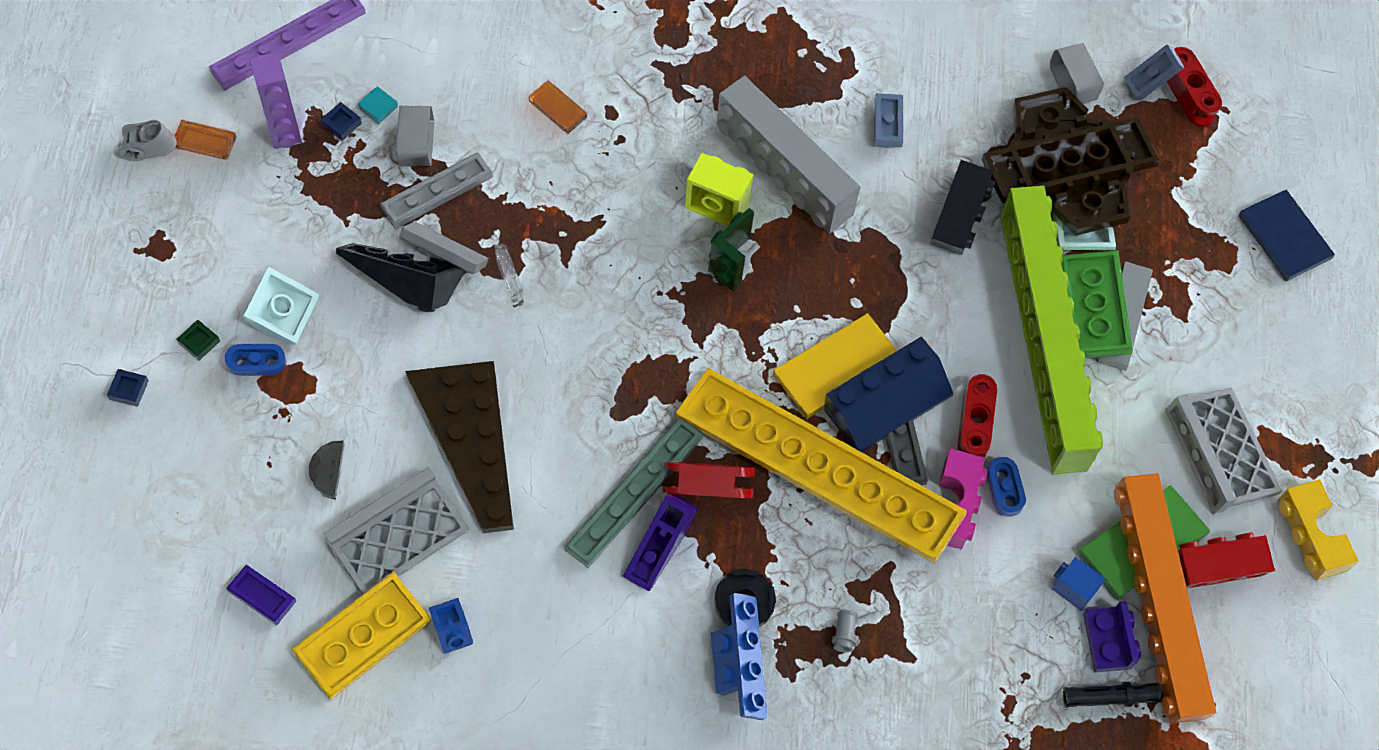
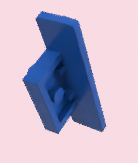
(739, 658)

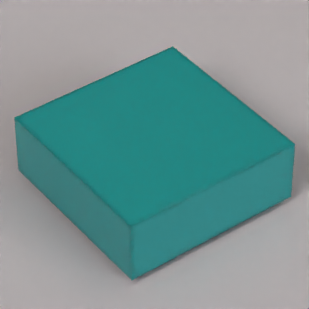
(378, 105)

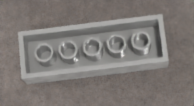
(787, 155)

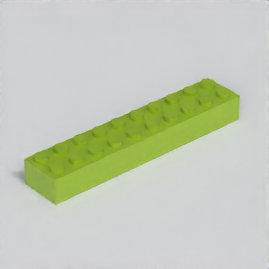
(1050, 331)

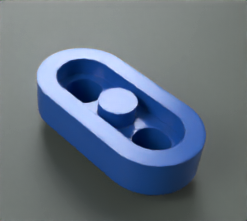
(256, 359)
(1006, 488)

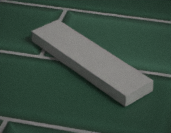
(436, 190)
(1136, 284)

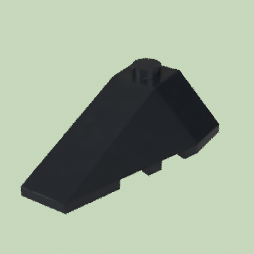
(413, 281)

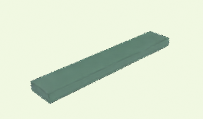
(632, 493)

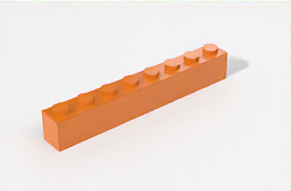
(1164, 599)

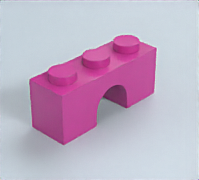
(964, 475)

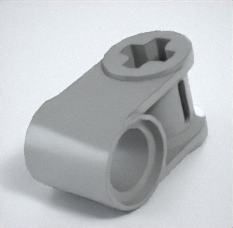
(146, 141)

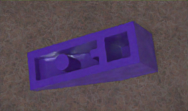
(661, 541)

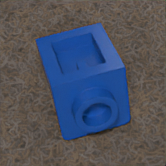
(451, 625)

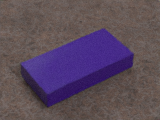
(261, 595)

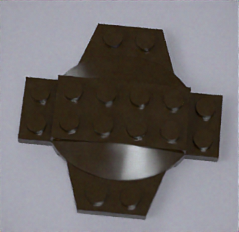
(1074, 158)

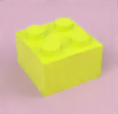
(718, 189)

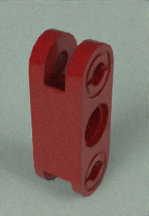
(1195, 90)
(981, 403)
(709, 480)

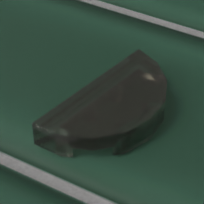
(326, 468)

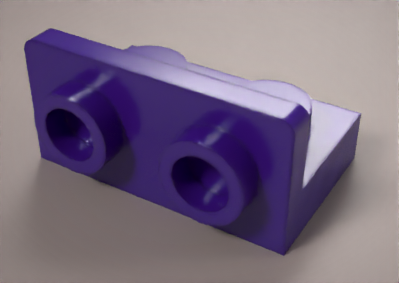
(1112, 638)

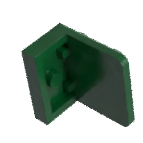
(725, 259)

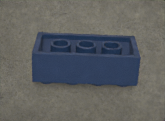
(888, 395)

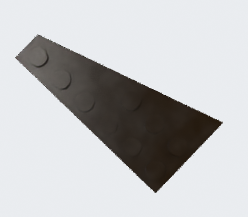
(467, 424)

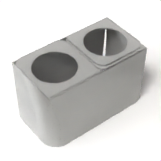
(1076, 71)
(415, 136)

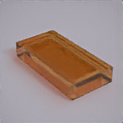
(557, 107)
(204, 139)

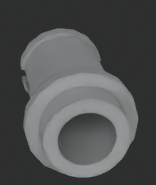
(845, 631)

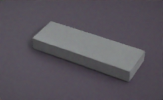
(443, 247)

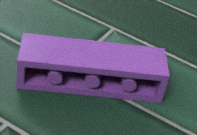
(275, 100)

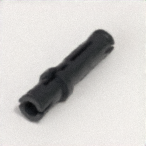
(1109, 695)

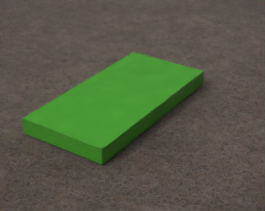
(1099, 303)
(1109, 550)

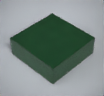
(198, 340)

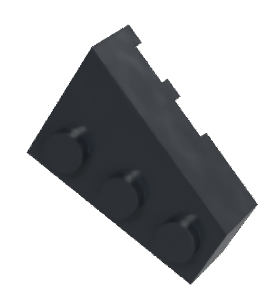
(963, 208)

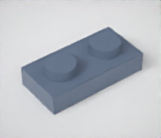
(1154, 72)
(888, 120)

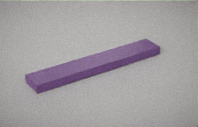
(287, 39)

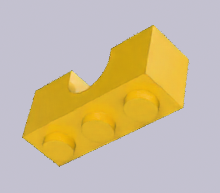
(1322, 553)

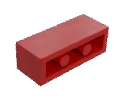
(1225, 560)

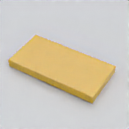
(832, 363)
(361, 635)

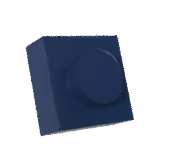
(341, 121)
(127, 387)

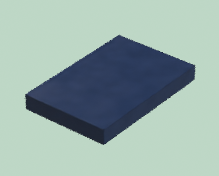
(1286, 235)

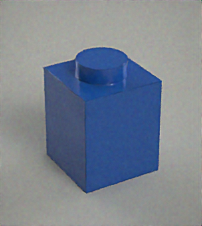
(1077, 582)

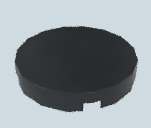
(746, 583)

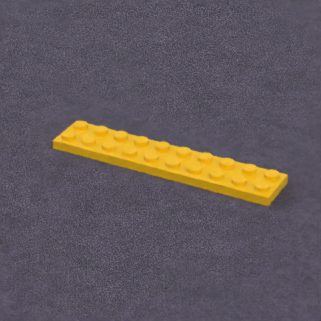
(822, 465)

